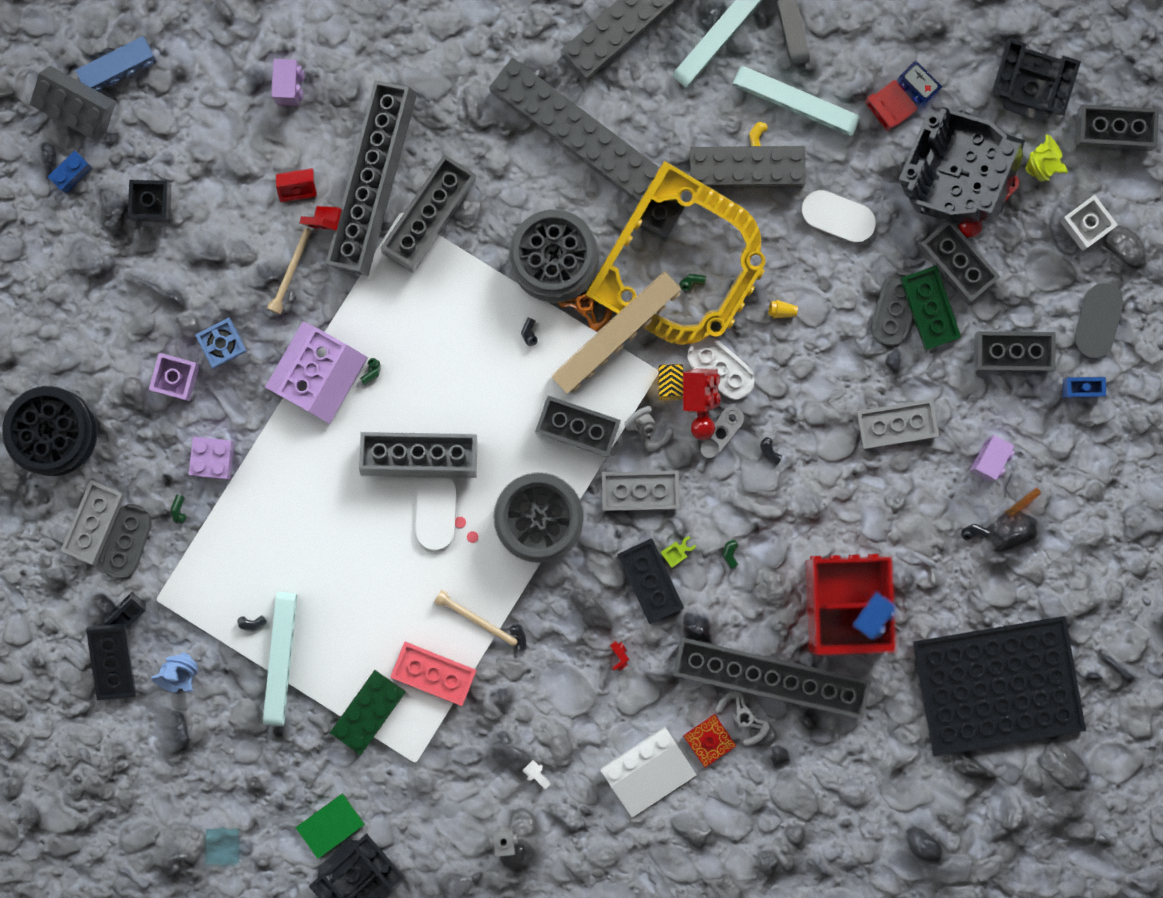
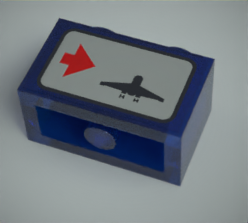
(919, 83)

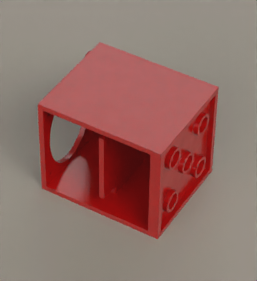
(837, 596)

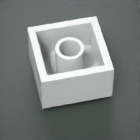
(1088, 222)

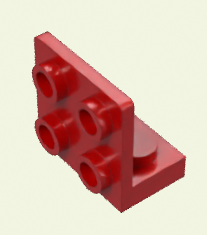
(891, 105)

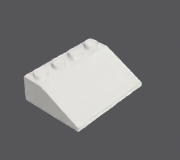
(648, 772)

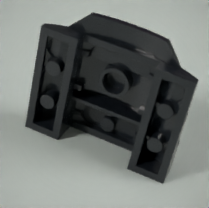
(1033, 81)
(357, 871)

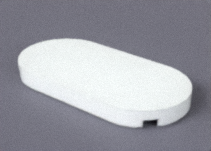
(838, 216)
(735, 375)
(436, 512)

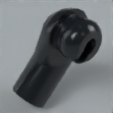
(527, 332)
(768, 452)
(973, 530)
(249, 625)

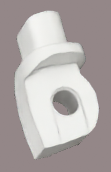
(533, 771)

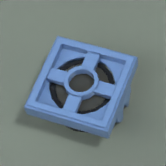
(221, 343)

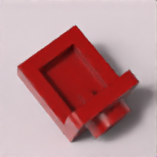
(620, 651)

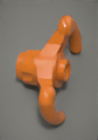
(585, 306)

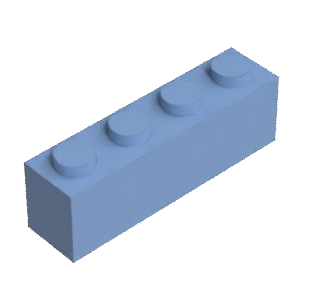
(117, 64)

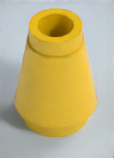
(781, 309)

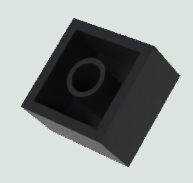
(149, 201)
(661, 217)

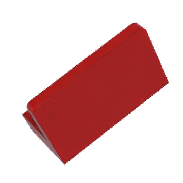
(296, 185)
(324, 218)

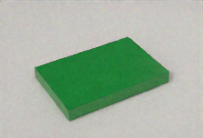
(330, 825)

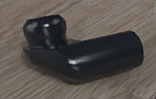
(520, 636)

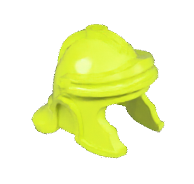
(1045, 160)

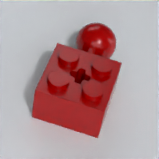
(701, 395)

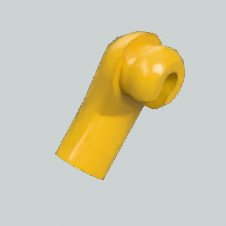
(756, 132)

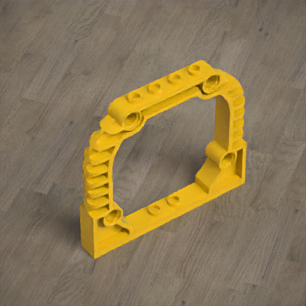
(667, 185)

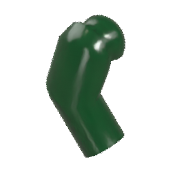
(690, 280)
(373, 371)
(177, 516)
(728, 553)

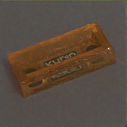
(1022, 502)

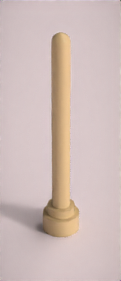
(276, 304)
(443, 599)

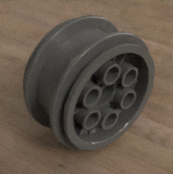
(552, 288)
(541, 484)

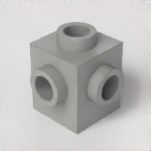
(500, 848)

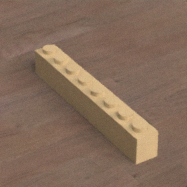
(616, 331)

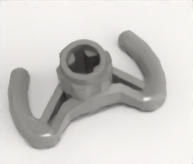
(646, 426)
(743, 716)

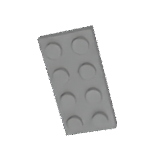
(897, 424)
(640, 490)
(92, 522)

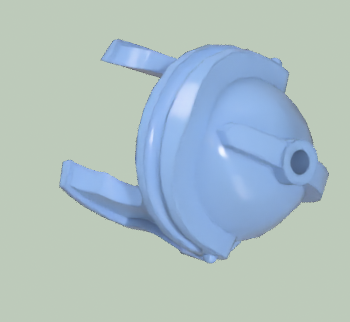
(177, 673)

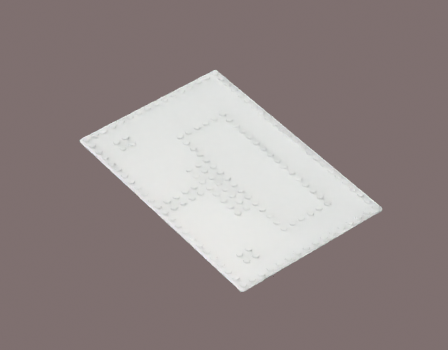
(349, 541)

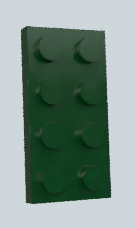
(930, 307)
(367, 712)

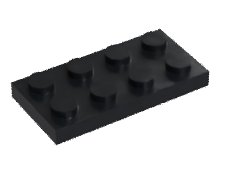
(650, 581)
(111, 661)

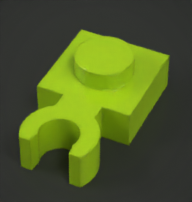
(675, 553)

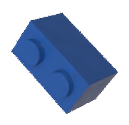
(70, 172)
(1084, 387)
(875, 615)

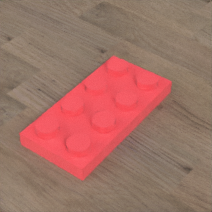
(433, 673)

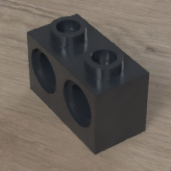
(126, 611)

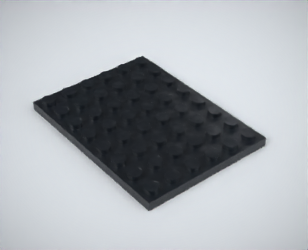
(999, 686)

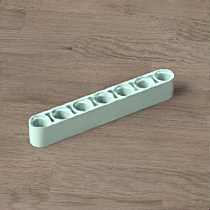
(714, 41)
(796, 101)
(280, 658)

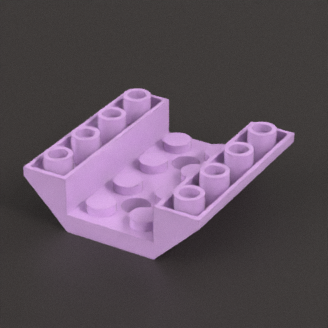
(326, 377)

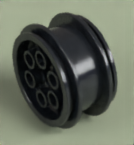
(72, 454)

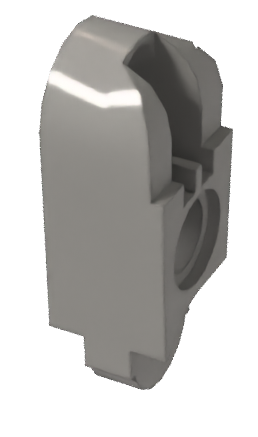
(713, 445)

